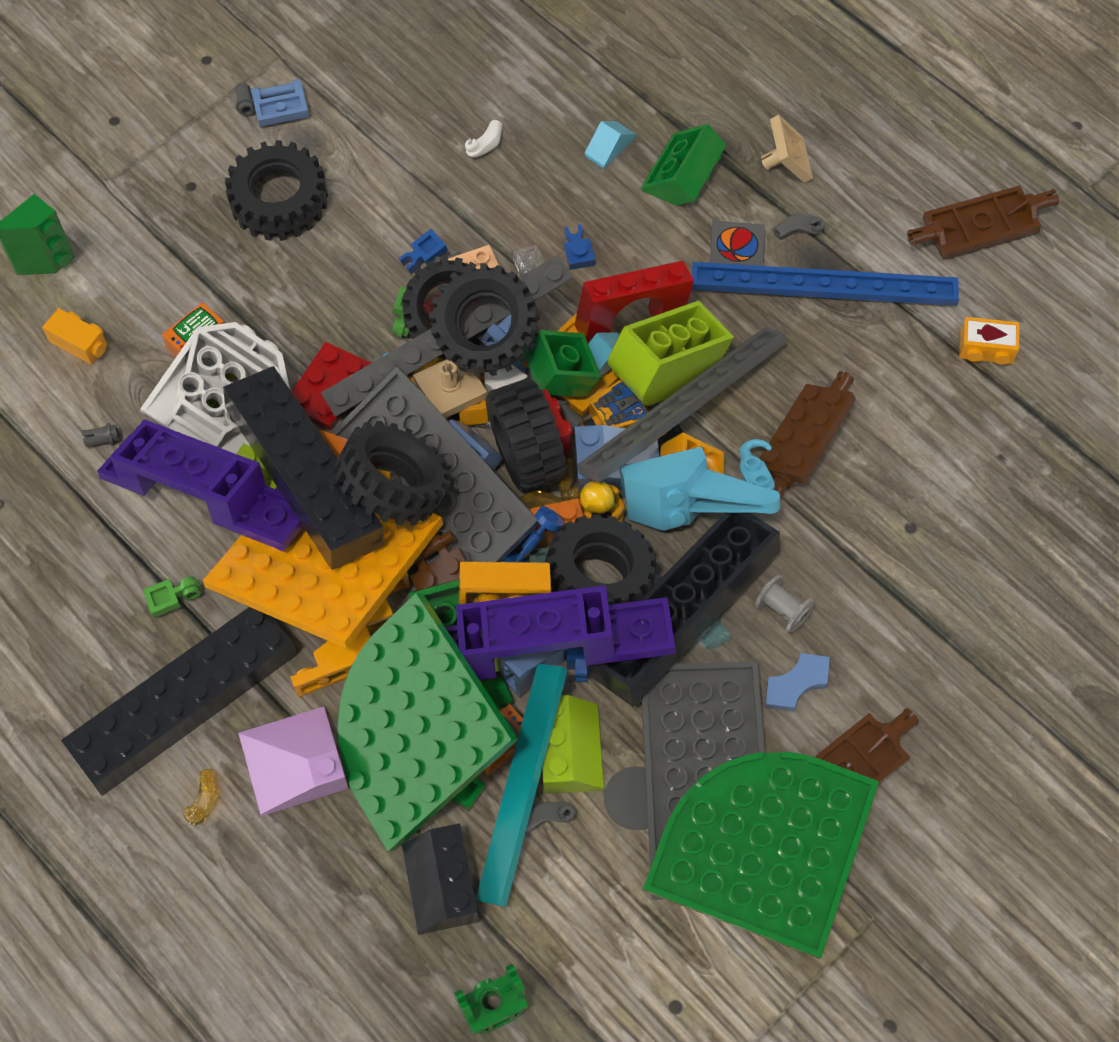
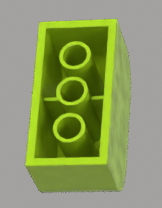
(668, 351)

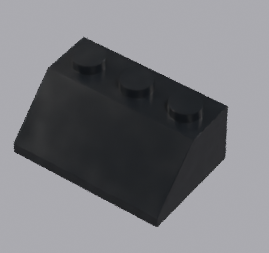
(440, 880)

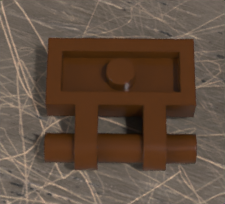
(441, 570)

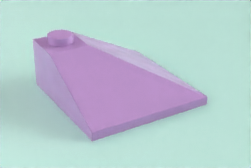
(293, 761)

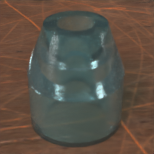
(715, 635)

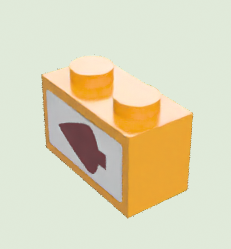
(989, 340)

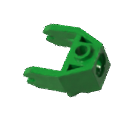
(506, 988)

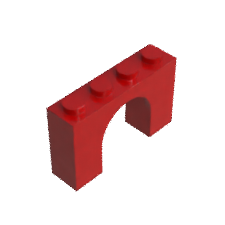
(605, 297)

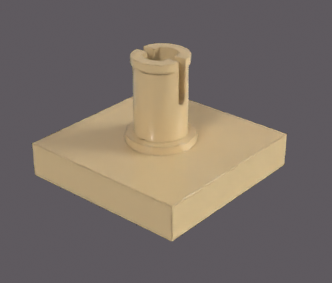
(789, 150)
(450, 387)

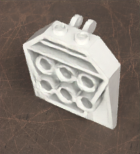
(234, 351)

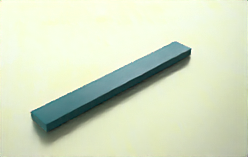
(521, 785)

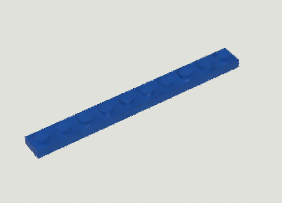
(825, 283)

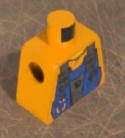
(615, 407)

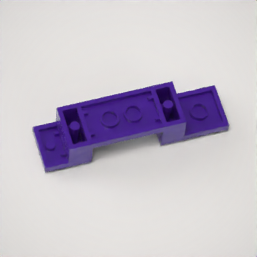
(225, 480)
(562, 622)

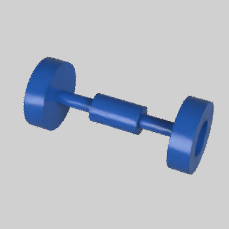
(549, 520)

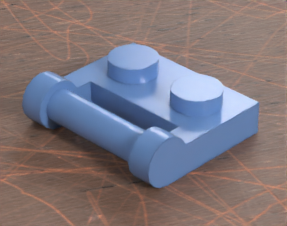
(280, 103)

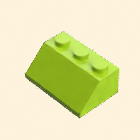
(574, 749)

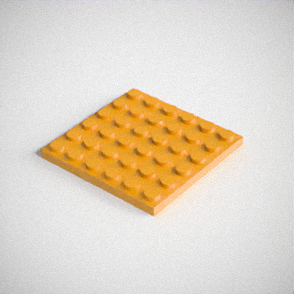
(306, 592)

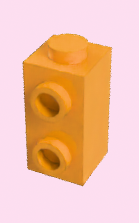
(75, 335)

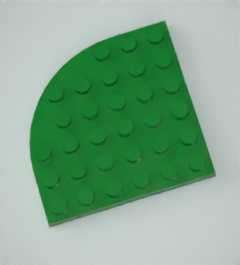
(414, 723)
(765, 846)

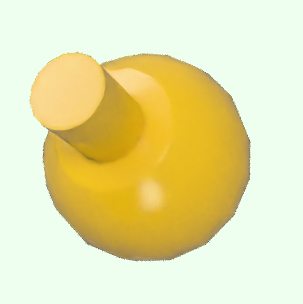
(598, 498)

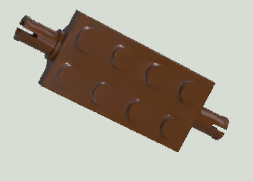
(983, 221)
(807, 431)
(871, 746)

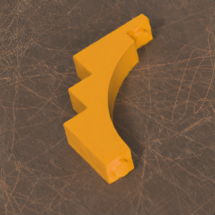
(335, 661)

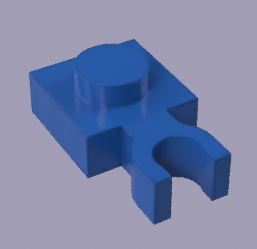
(425, 250)
(578, 250)

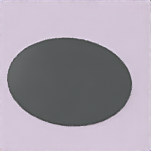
(626, 798)

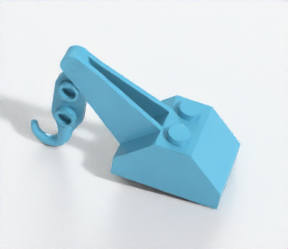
(678, 486)

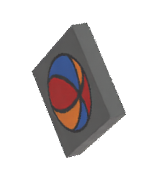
(737, 243)

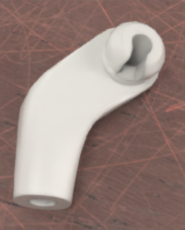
(486, 142)

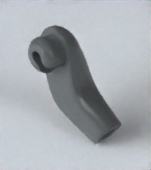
(801, 223)
(549, 812)

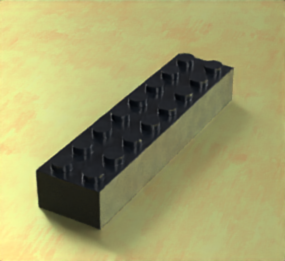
(301, 467)
(697, 593)
(179, 698)

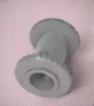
(784, 603)

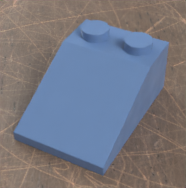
(590, 438)

